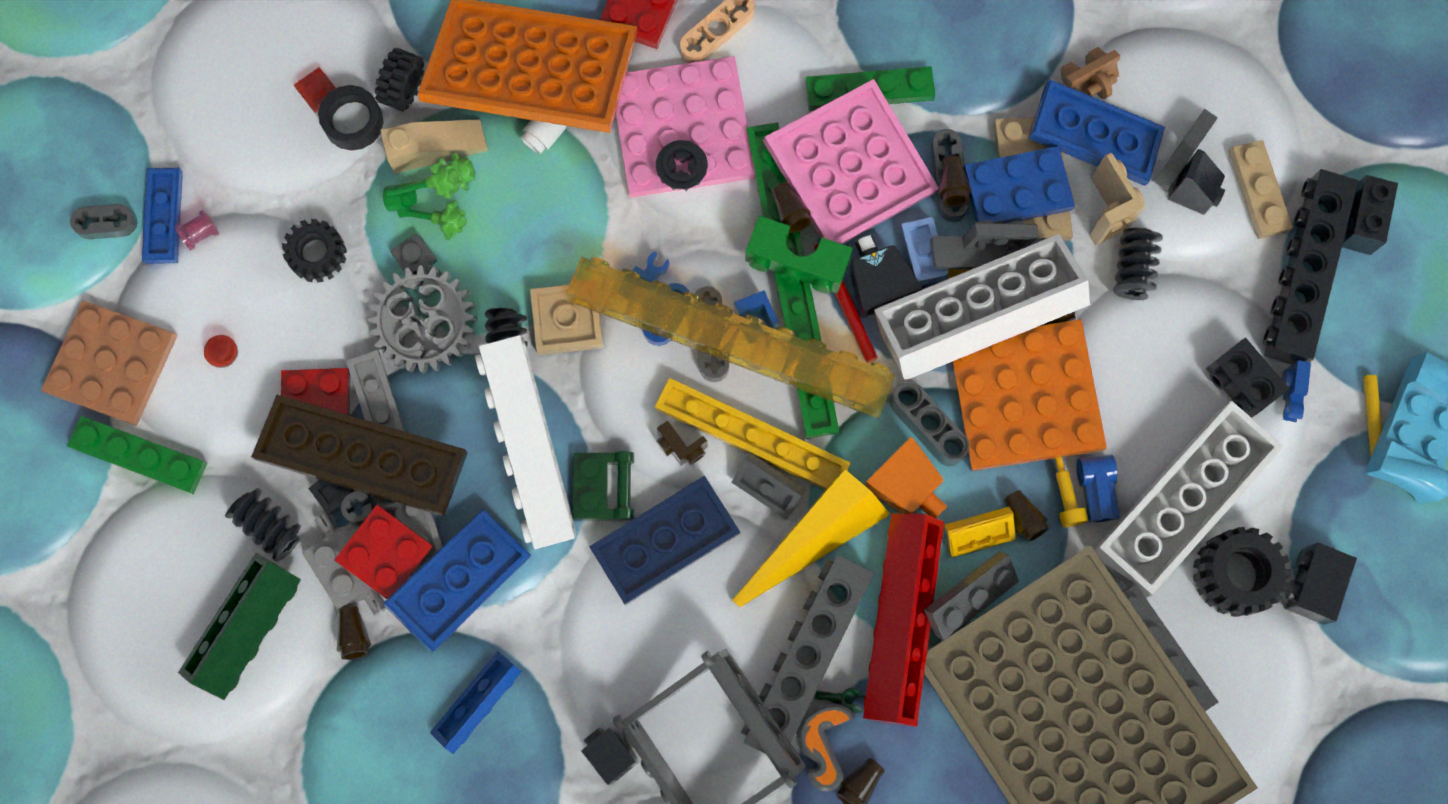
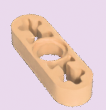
(694, 35)

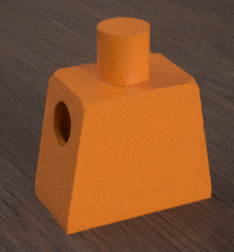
(908, 481)

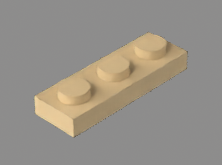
(1260, 189)

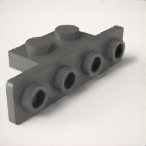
(981, 244)

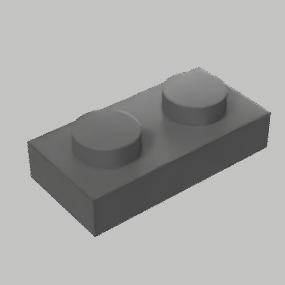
(768, 486)

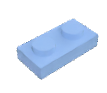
(917, 243)

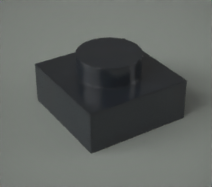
(329, 495)

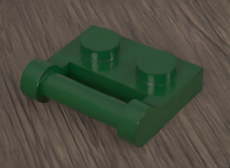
(591, 486)

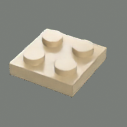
(561, 324)

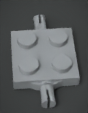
(337, 581)

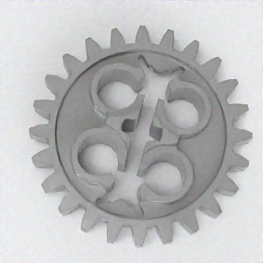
(394, 328)

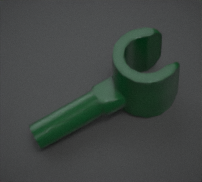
(845, 698)

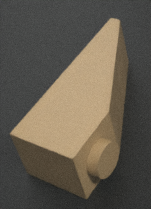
(424, 143)

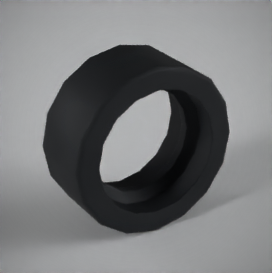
(340, 97)

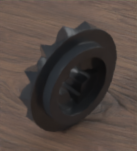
(682, 151)

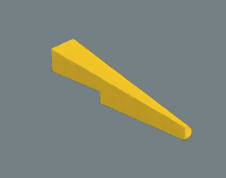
(832, 520)

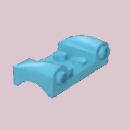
(1416, 432)

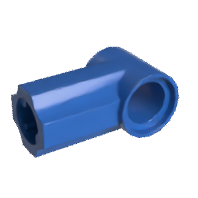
(1098, 479)

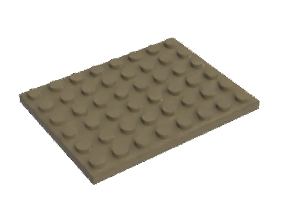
(1081, 700)

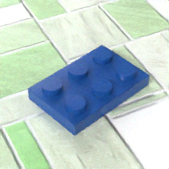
(1019, 186)

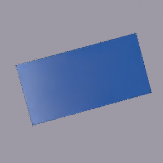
(1094, 128)
(457, 580)

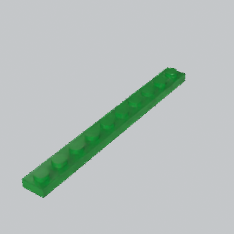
(794, 298)

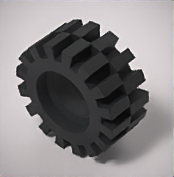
(399, 79)
(308, 232)

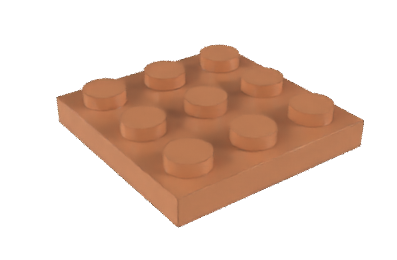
(109, 363)

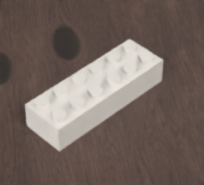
(982, 306)
(527, 442)
(1187, 499)

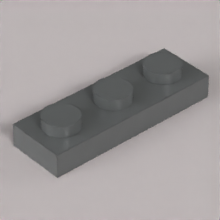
(971, 595)

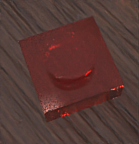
(314, 88)

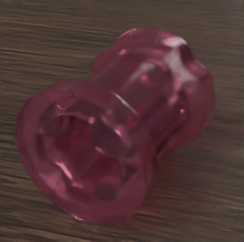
(196, 230)

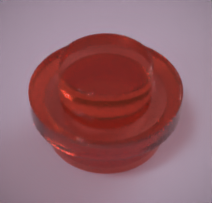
(220, 351)

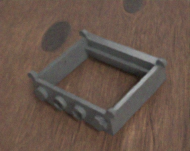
(749, 708)

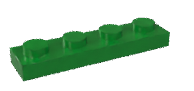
(897, 85)
(137, 455)

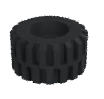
(1268, 566)

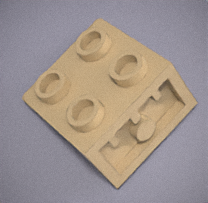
(1122, 200)

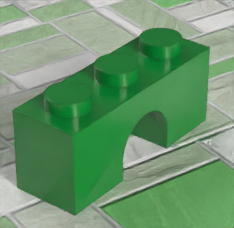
(821, 269)

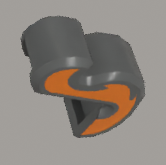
(816, 747)

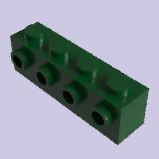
(239, 627)

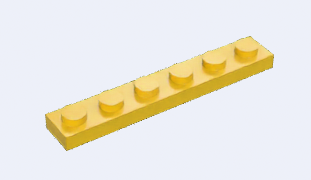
(749, 434)

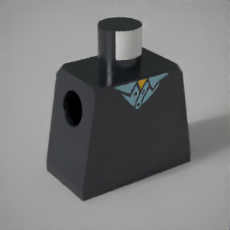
(879, 276)

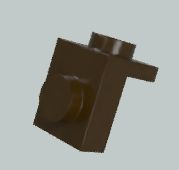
(672, 444)

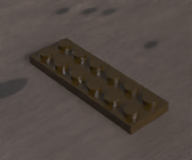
(360, 455)

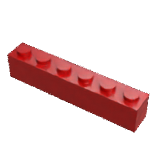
(901, 622)

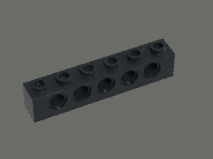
(1337, 195)

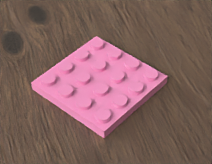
(684, 103)
(851, 164)

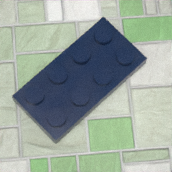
(664, 540)

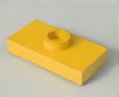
(980, 532)

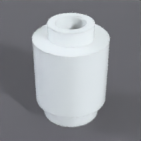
(541, 135)

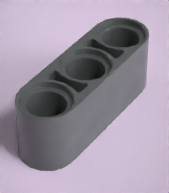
(926, 407)

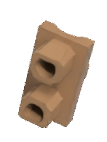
(1096, 76)

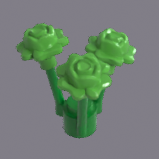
(446, 180)

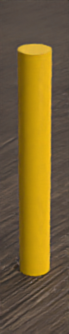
(1372, 410)

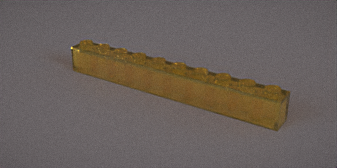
(730, 336)

